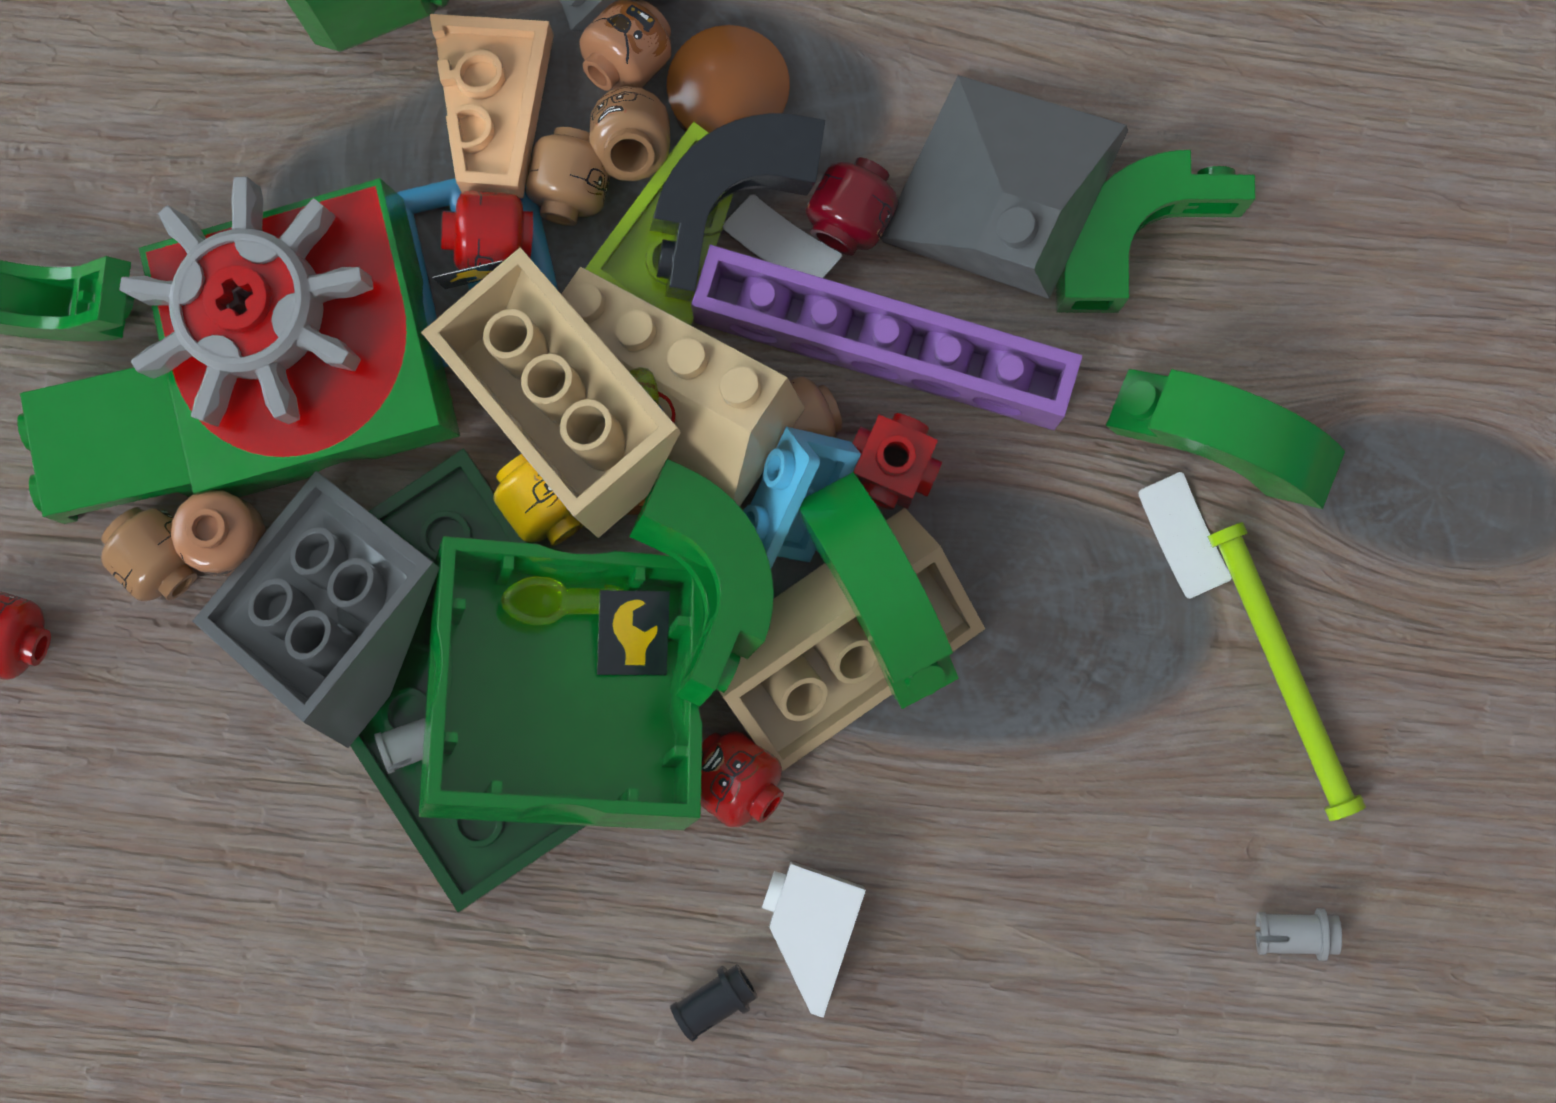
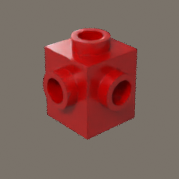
(896, 484)

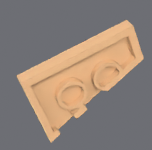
(493, 96)

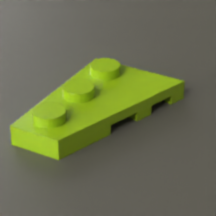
(633, 251)

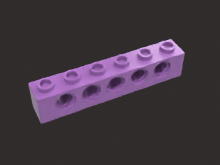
(885, 338)

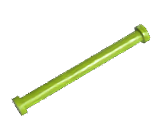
(1287, 673)

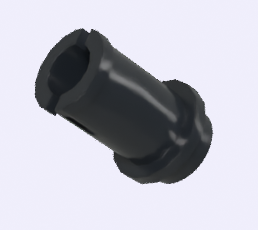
(714, 1002)

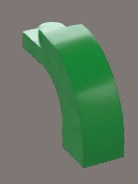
(1129, 201)
(65, 301)
(1233, 428)
(728, 561)
(880, 589)

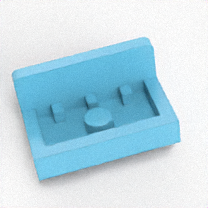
(792, 472)

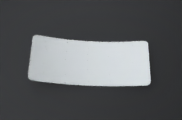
(778, 239)
(1183, 535)

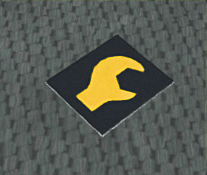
(465, 276)
(633, 632)

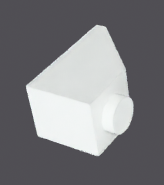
(812, 927)

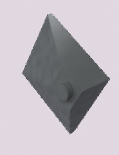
(1004, 185)
(323, 610)

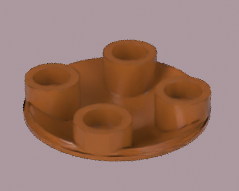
(726, 77)

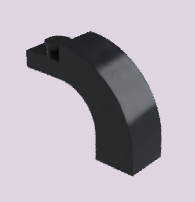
(745, 154)

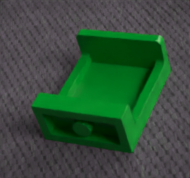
(102, 443)

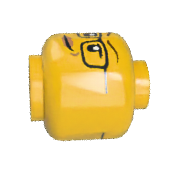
(532, 505)

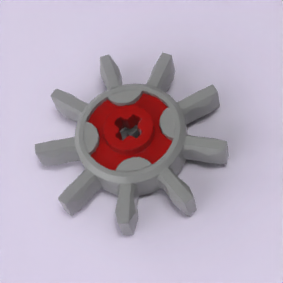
(212, 294)

